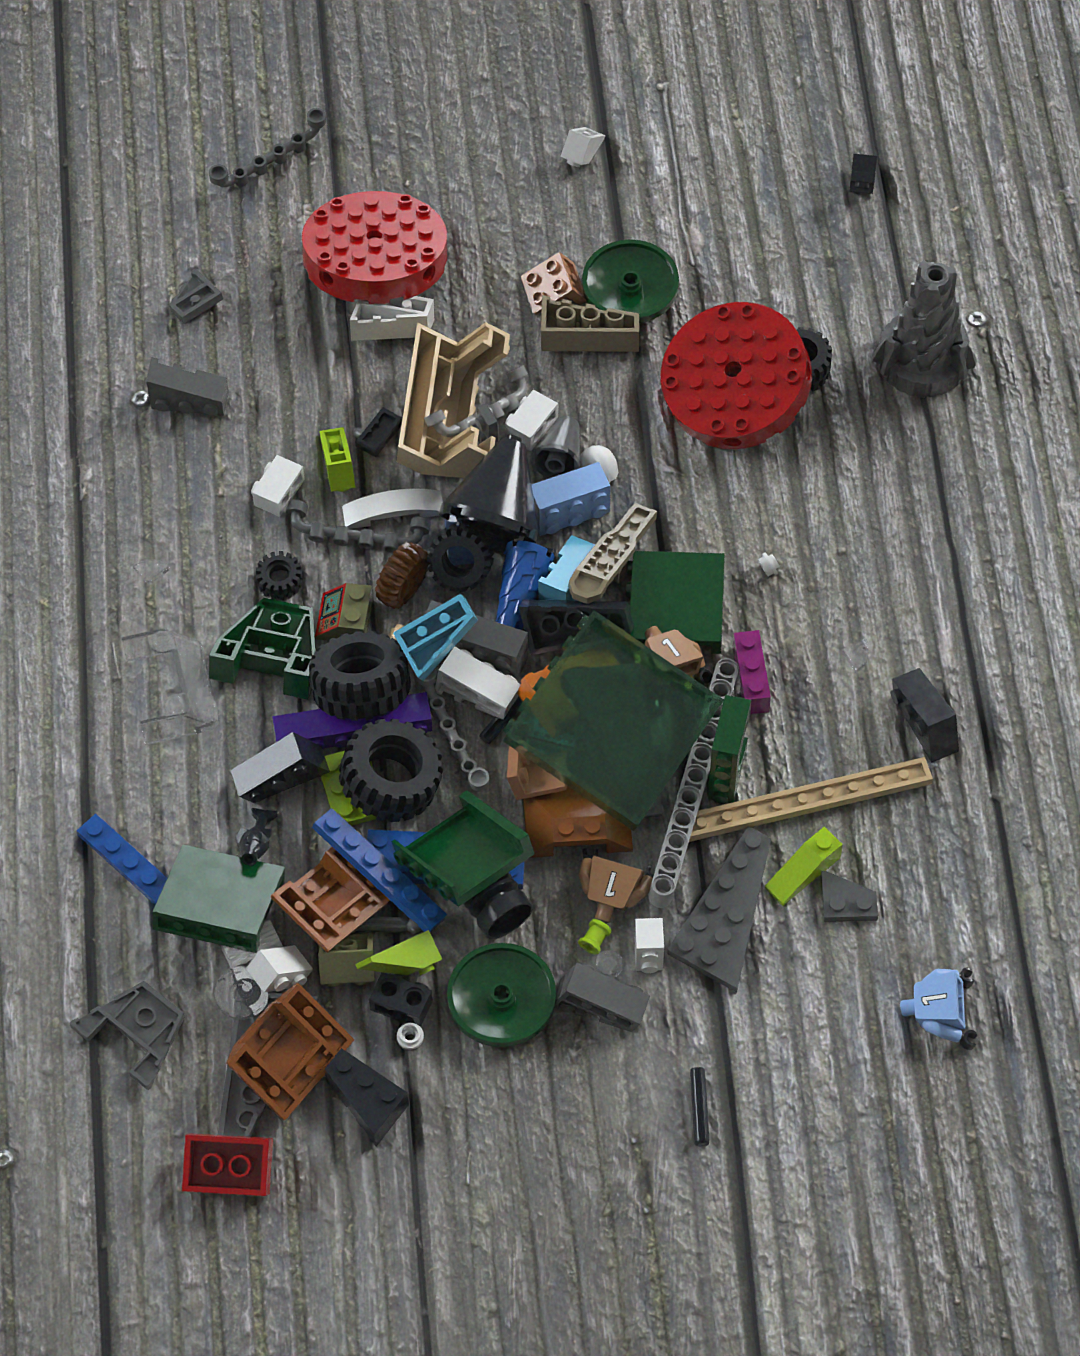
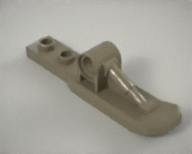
(610, 555)

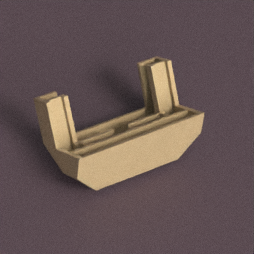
(446, 378)

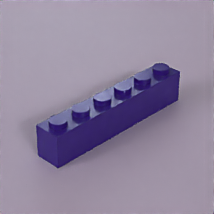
(334, 732)

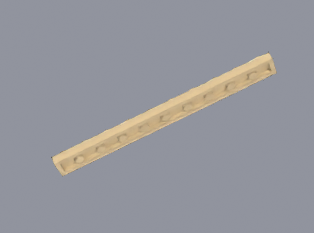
(811, 798)

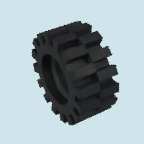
(275, 563)

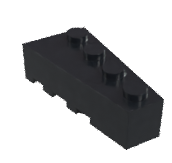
(553, 621)

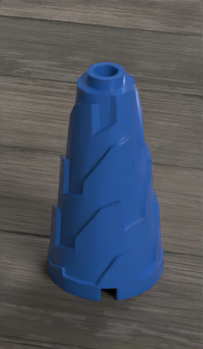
(520, 577)

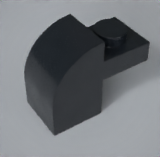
(863, 173)

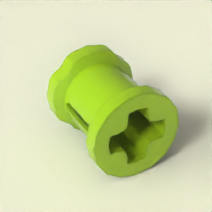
(594, 936)

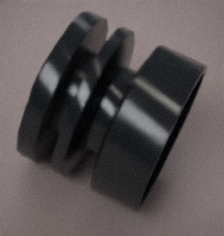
(500, 907)

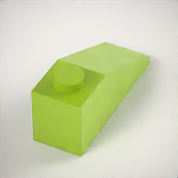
(337, 459)
(805, 866)
(406, 957)

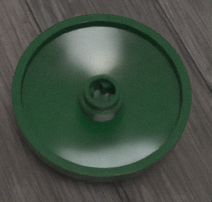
(631, 278)
(501, 994)

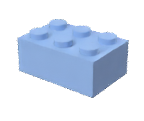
(571, 498)

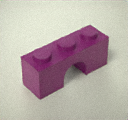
(752, 670)

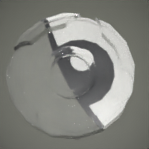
(239, 994)

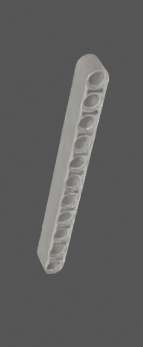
(690, 792)

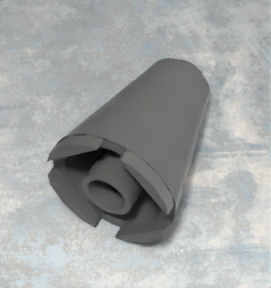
(558, 449)

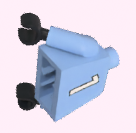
(940, 1005)

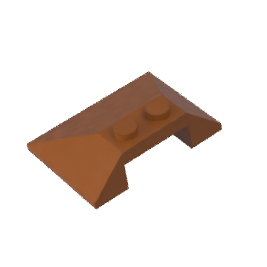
(571, 820)
(330, 900)
(288, 1050)

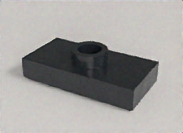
(379, 432)

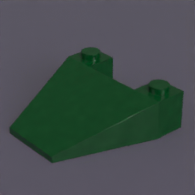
(271, 640)

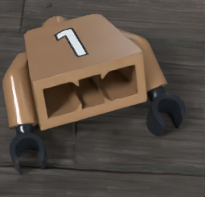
(678, 651)
(612, 884)

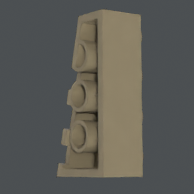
(587, 328)

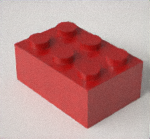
(227, 1164)

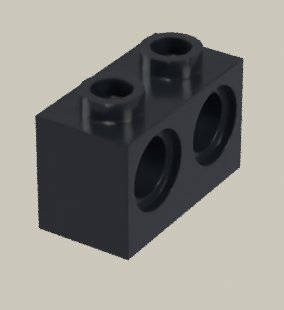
(397, 1005)

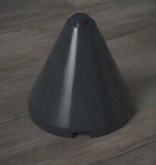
(497, 494)

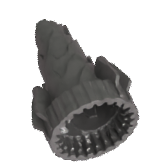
(925, 345)

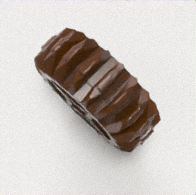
(402, 575)

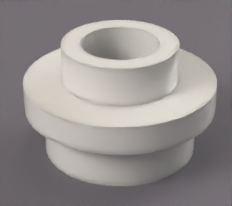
(769, 564)
(406, 1029)

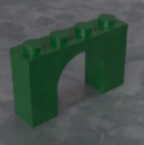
(729, 749)

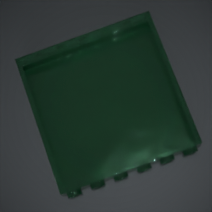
(612, 719)

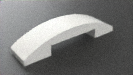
(391, 504)

